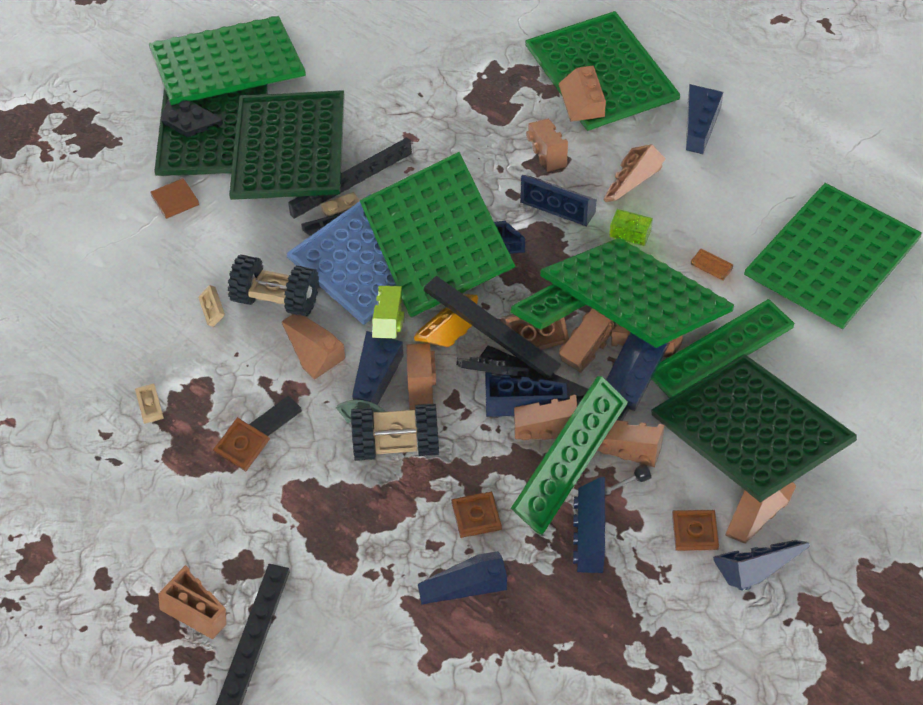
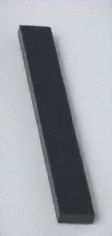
(492, 327)

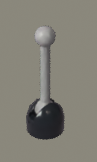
(640, 474)

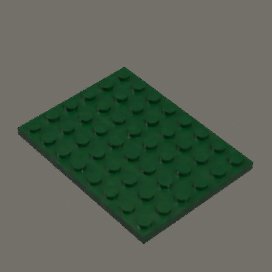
(288, 145)
(205, 151)
(753, 427)

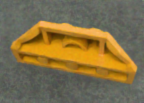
(444, 327)

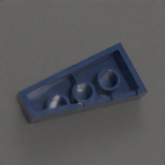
(702, 114)
(376, 367)
(507, 393)

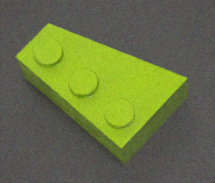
(387, 315)

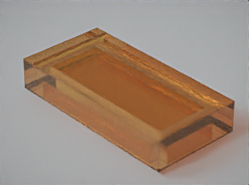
(712, 264)

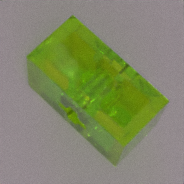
(631, 227)

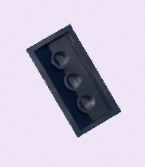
(557, 200)
(635, 369)
(590, 527)

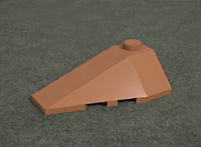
(636, 167)
(313, 345)
(753, 514)

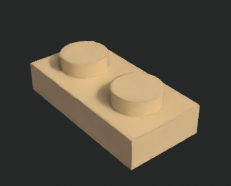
(339, 204)
(211, 306)
(149, 403)

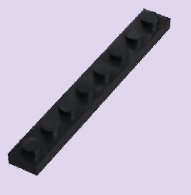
(355, 175)
(572, 388)
(254, 636)

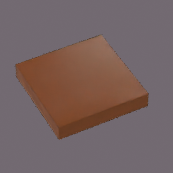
(174, 198)
(241, 444)
(476, 514)
(695, 530)

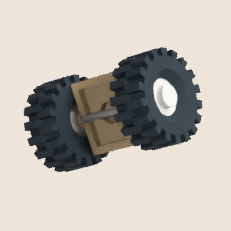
(294, 290)
(394, 432)

